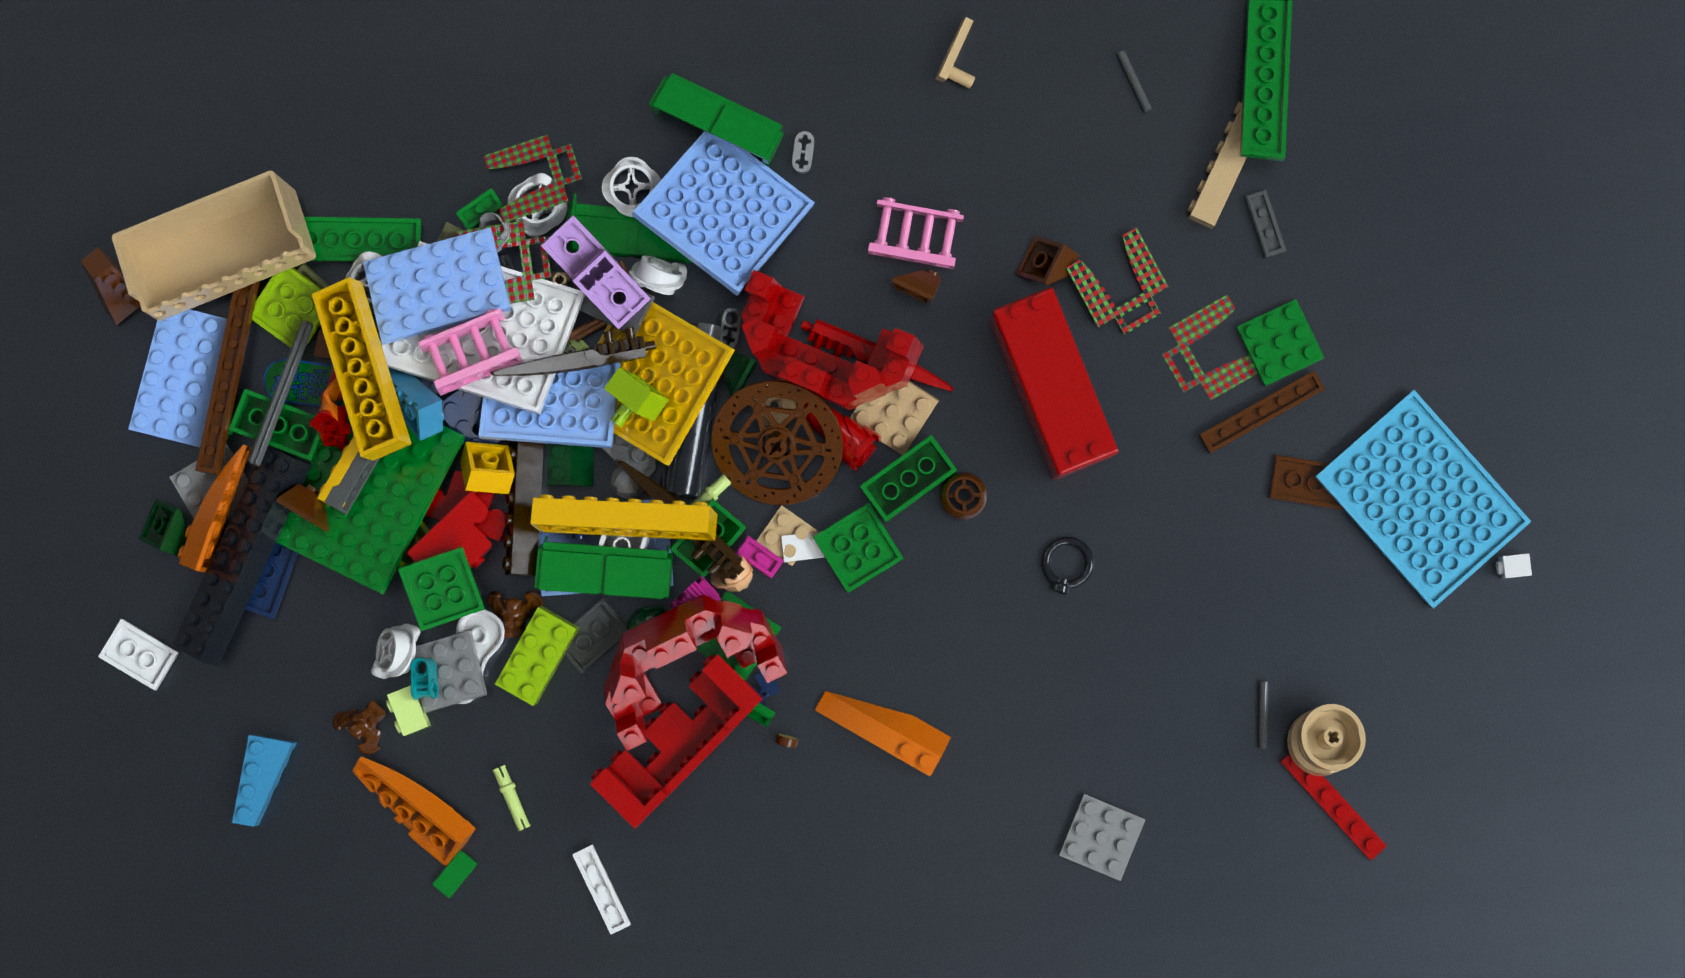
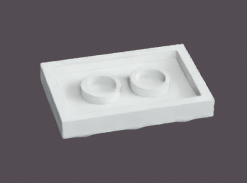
(138, 654)

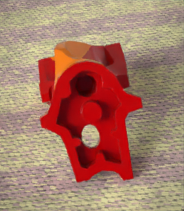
(332, 416)

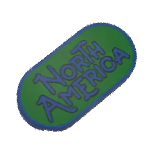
(307, 385)

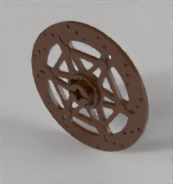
(776, 432)

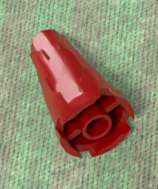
(857, 438)

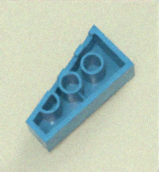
(418, 405)
(260, 775)

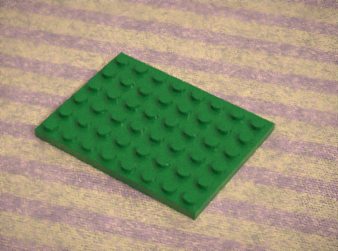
(385, 514)

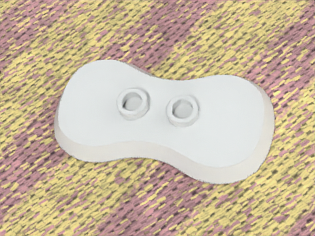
(487, 634)

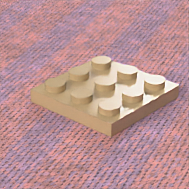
(897, 415)

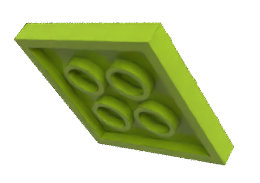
(285, 304)

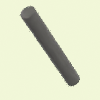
(1134, 81)
(1263, 714)

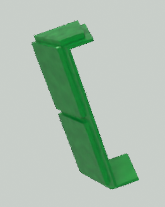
(718, 116)
(620, 234)
(604, 570)

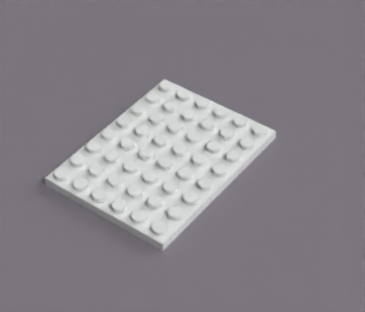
(534, 326)

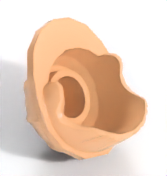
(732, 581)

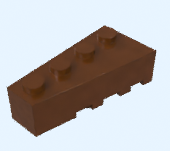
(109, 285)

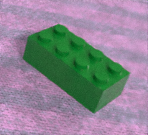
(291, 430)
(908, 478)

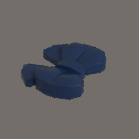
(766, 689)

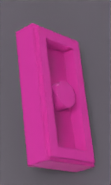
(760, 557)

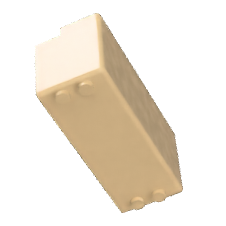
(214, 246)

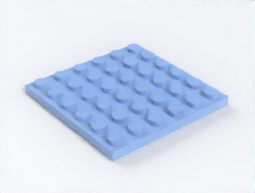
(723, 210)

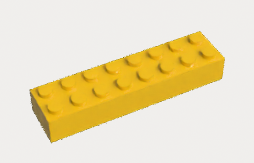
(361, 369)
(624, 518)

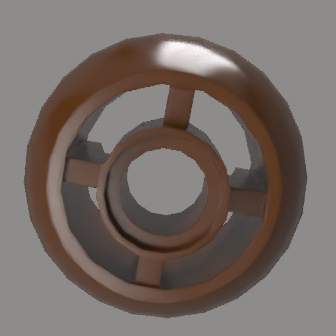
(945, 496)

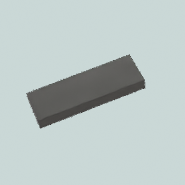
(1265, 223)

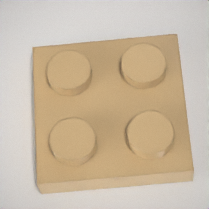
(783, 524)

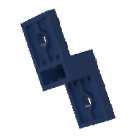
(461, 412)

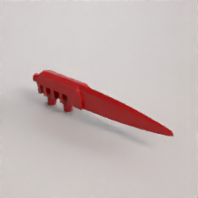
(850, 344)

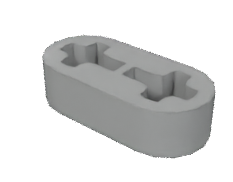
(798, 151)

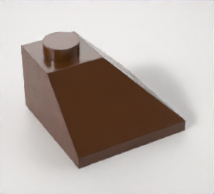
(1046, 261)
(918, 284)
(306, 504)

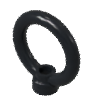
(1060, 584)

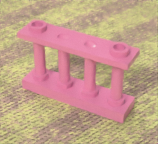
(923, 253)
(467, 373)

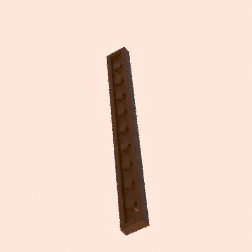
(226, 380)

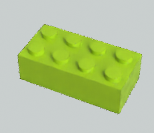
(537, 655)

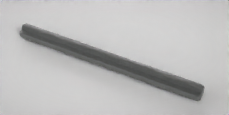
(280, 393)

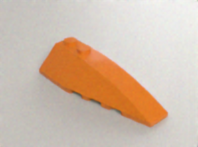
(212, 515)
(888, 729)
(426, 816)

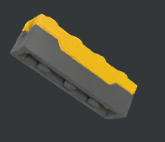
(346, 479)

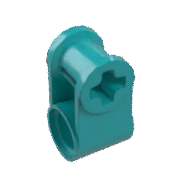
(424, 680)

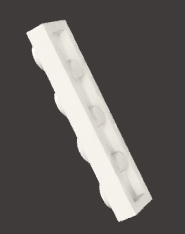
(601, 889)

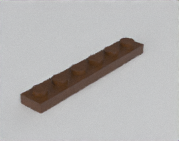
(1262, 412)

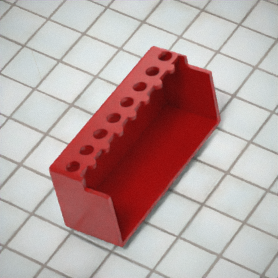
(1052, 383)

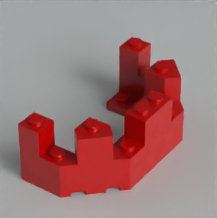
(767, 324)
(673, 635)
(682, 742)

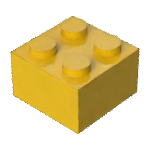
(487, 468)

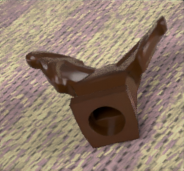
(514, 611)
(362, 725)

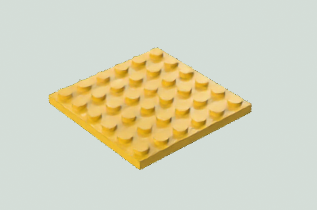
(681, 369)

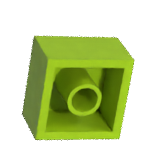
(635, 396)

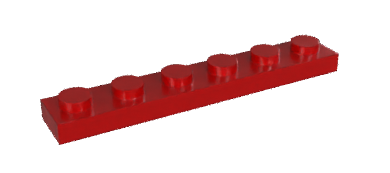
(1337, 809)

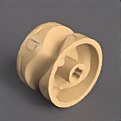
(1326, 740)

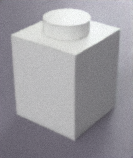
(1514, 566)

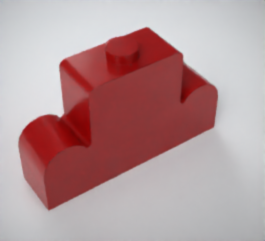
(443, 503)
(455, 531)

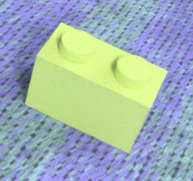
(407, 712)

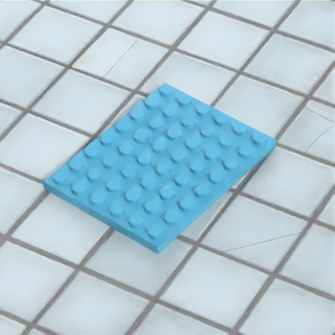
(1423, 499)

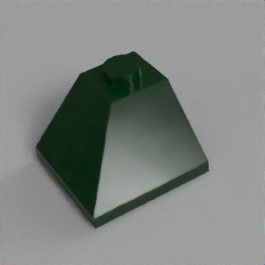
(738, 371)
(164, 528)

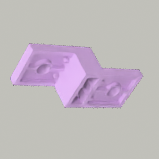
(595, 272)

